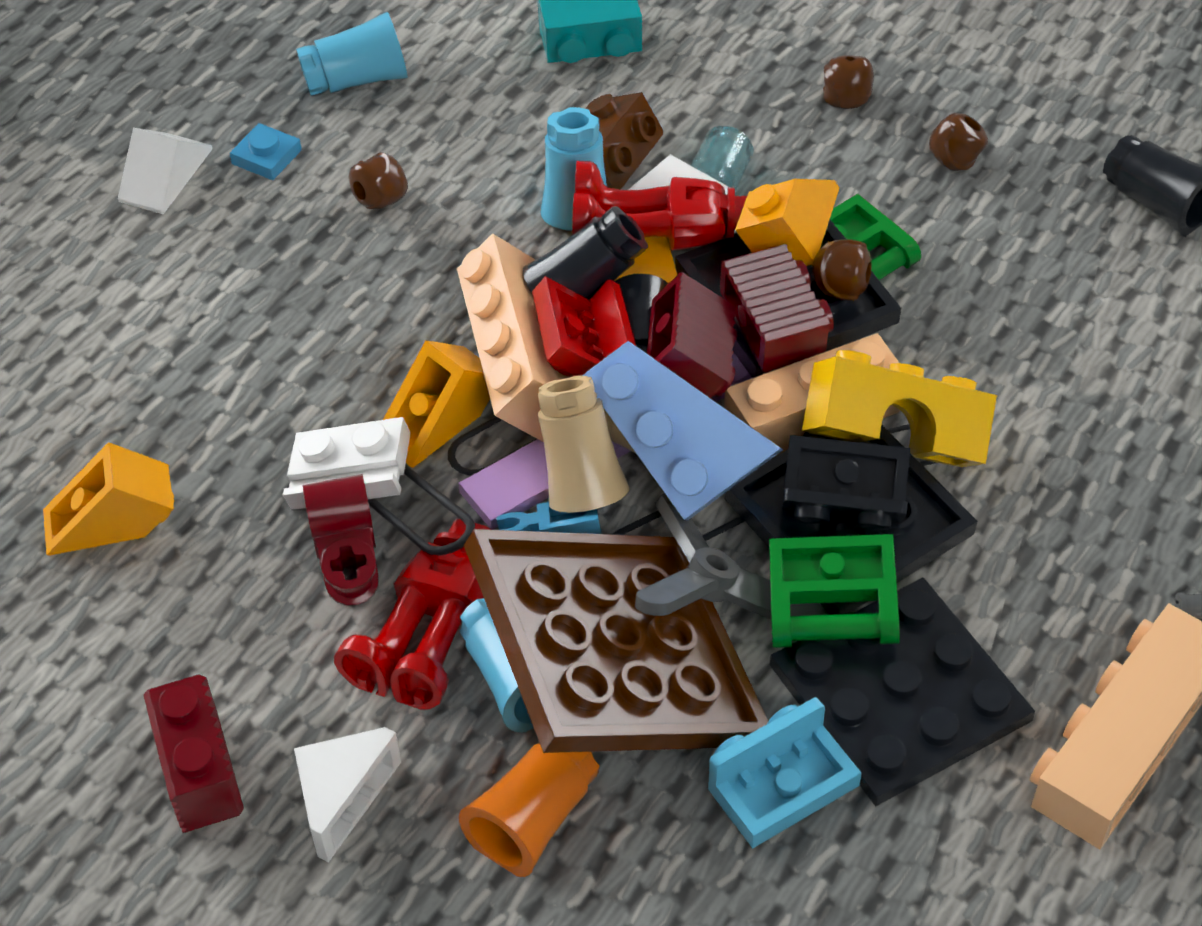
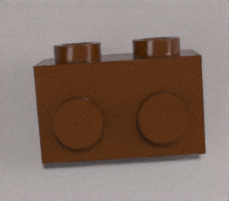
(627, 132)

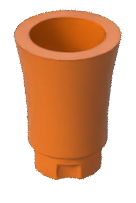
(527, 807)

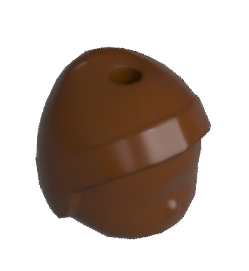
(848, 81)
(958, 141)
(378, 181)
(842, 269)

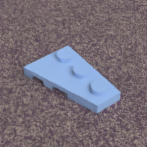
(676, 430)

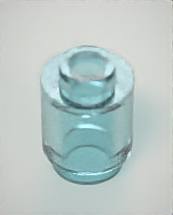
(724, 155)

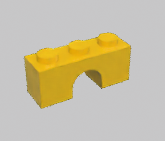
(945, 417)

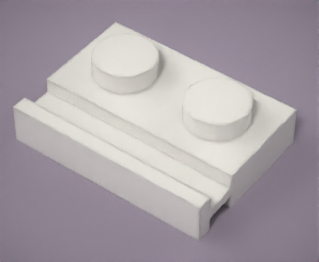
(366, 448)

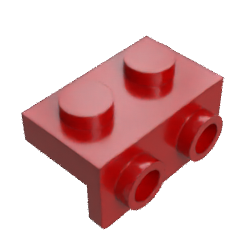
(580, 330)

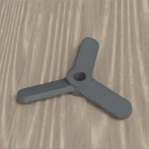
(708, 576)

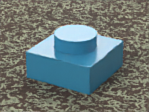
(265, 151)

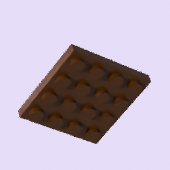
(594, 663)

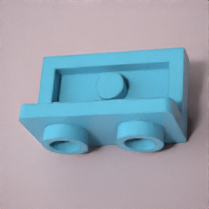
(780, 772)

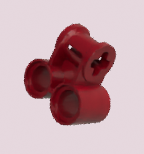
(343, 537)

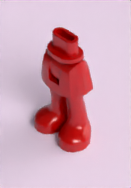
(686, 211)
(429, 586)

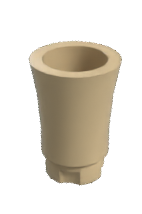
(578, 447)

